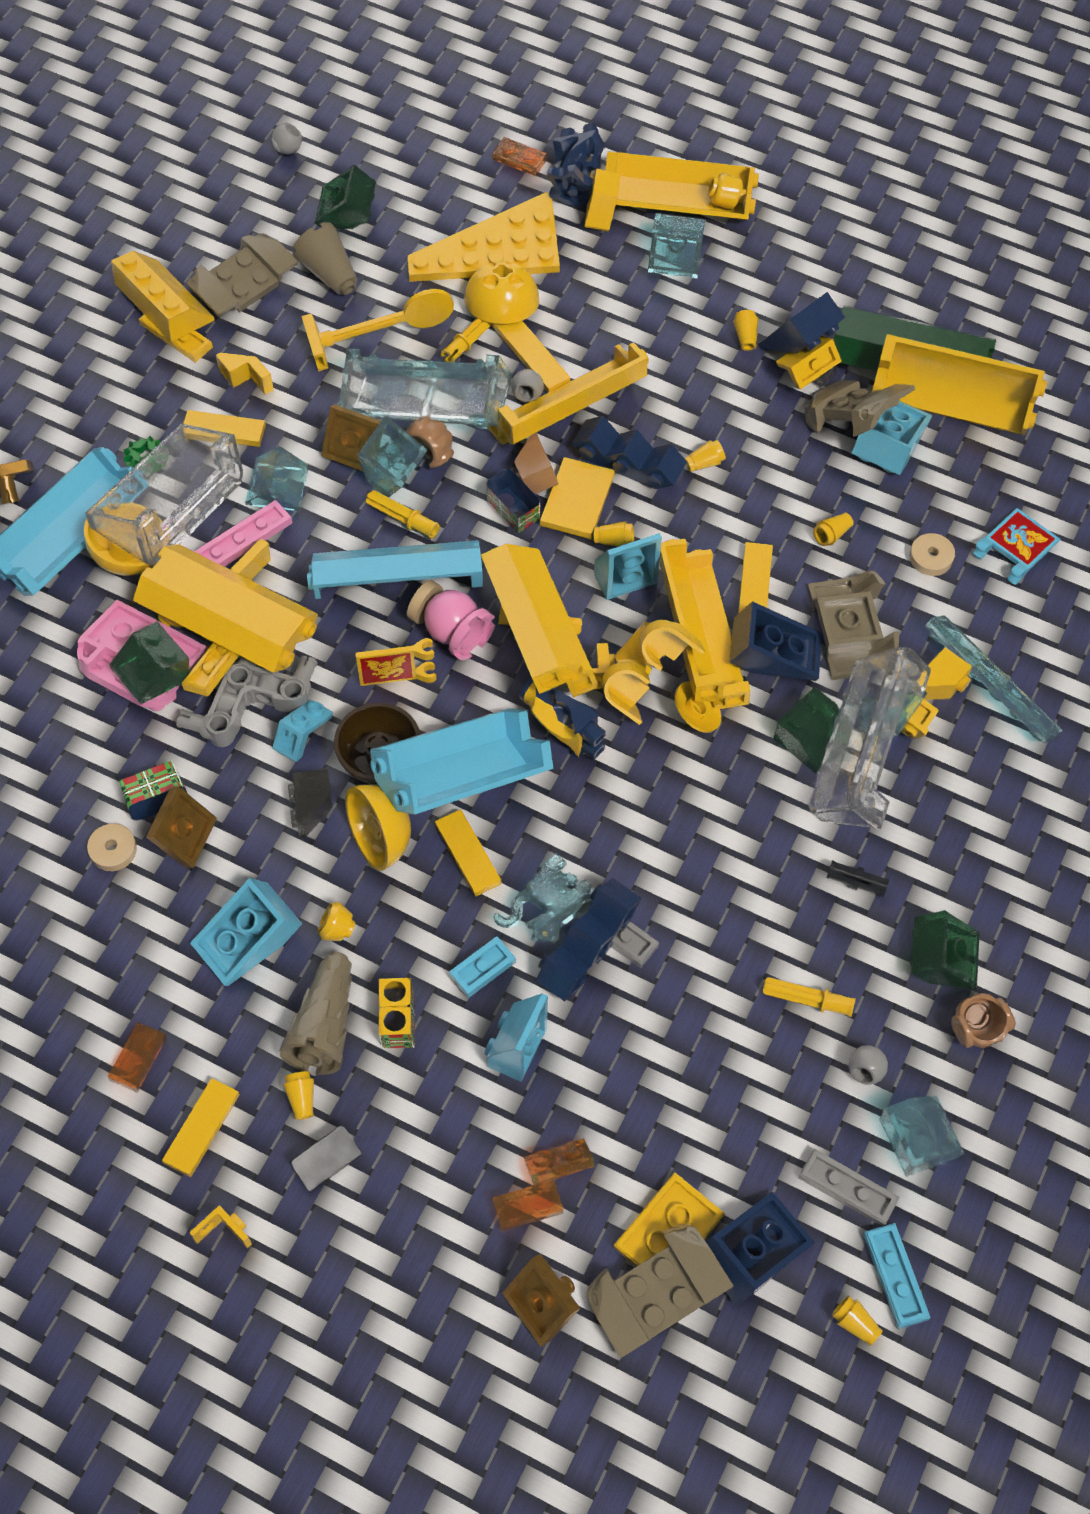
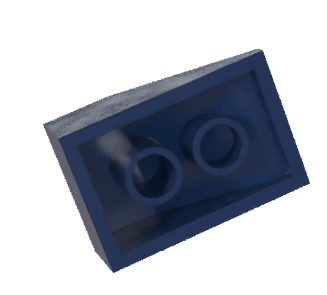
(806, 327)
(775, 644)
(758, 1246)

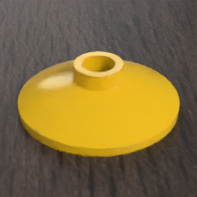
(698, 715)

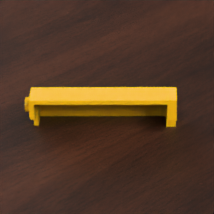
(677, 184)
(573, 396)
(225, 607)
(699, 608)
(539, 619)

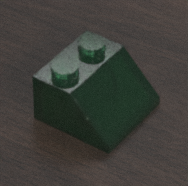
(346, 199)
(150, 663)
(808, 728)
(945, 950)

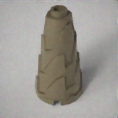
(318, 1028)

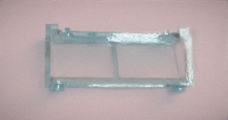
(420, 388)

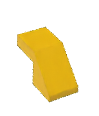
(603, 200)
(241, 368)

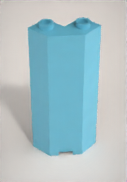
(53, 527)
(395, 565)
(459, 761)

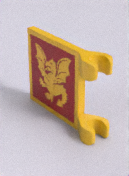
(396, 664)

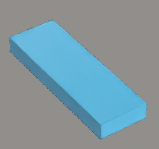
(896, 1276)

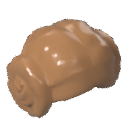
(434, 437)
(982, 1021)

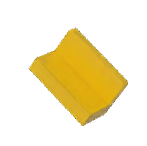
(811, 364)

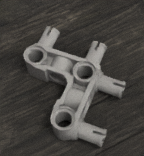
(259, 687)

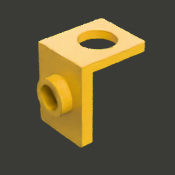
(217, 1216)

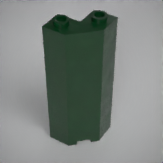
(865, 331)

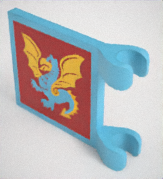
(1020, 541)

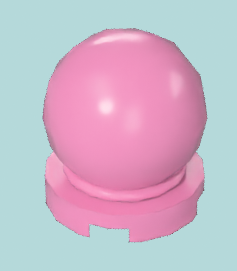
(457, 622)

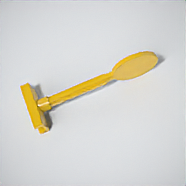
(420, 311)

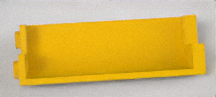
(962, 384)

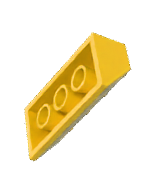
(159, 295)

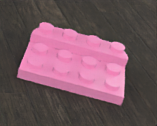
(106, 638)

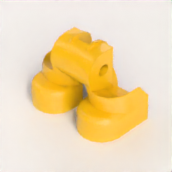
(629, 678)

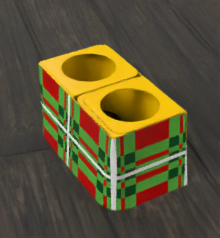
(399, 1038)

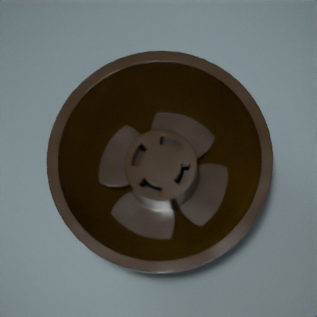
(368, 729)

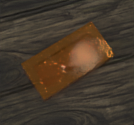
(519, 156)
(137, 1057)
(559, 1161)
(528, 1205)

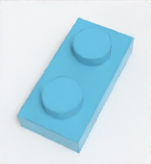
(482, 967)

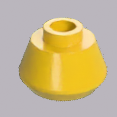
(336, 923)

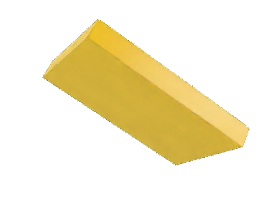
(578, 498)
(672, 1206)

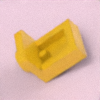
(604, 661)
(920, 720)

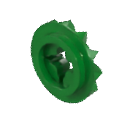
(132, 453)

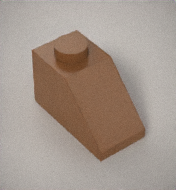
(535, 466)

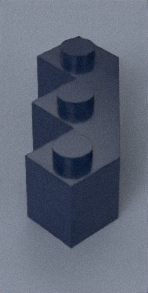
(628, 454)
(588, 939)

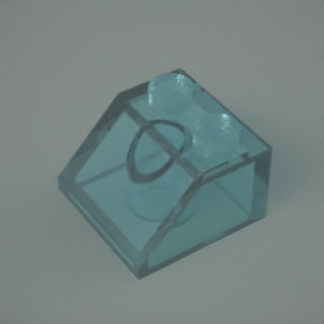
(676, 245)
(389, 457)
(920, 1134)

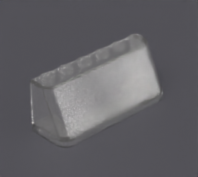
(169, 492)
(863, 736)

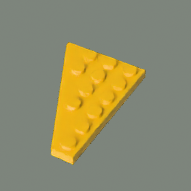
(517, 236)

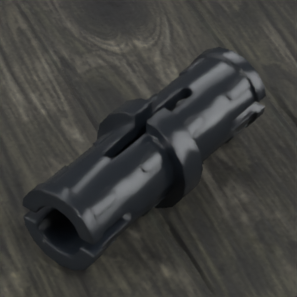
(877, 884)

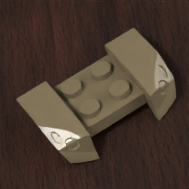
(244, 275)
(849, 403)
(850, 620)
(657, 1290)

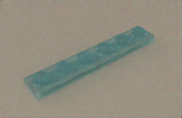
(998, 683)

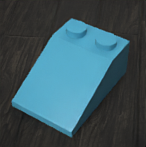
(893, 437)
(628, 567)
(245, 931)
(518, 1037)

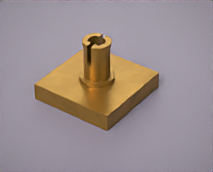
(346, 435)
(7, 472)
(181, 827)
(542, 1299)

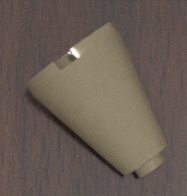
(326, 258)

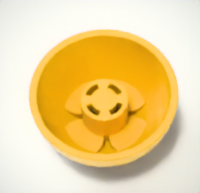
(501, 293)
(111, 556)
(377, 826)

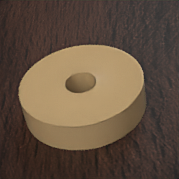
(930, 564)
(420, 599)
(112, 835)

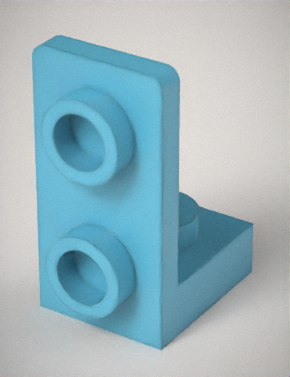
(296, 726)

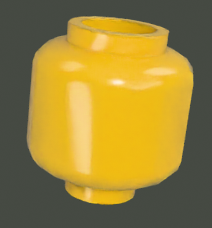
(726, 191)

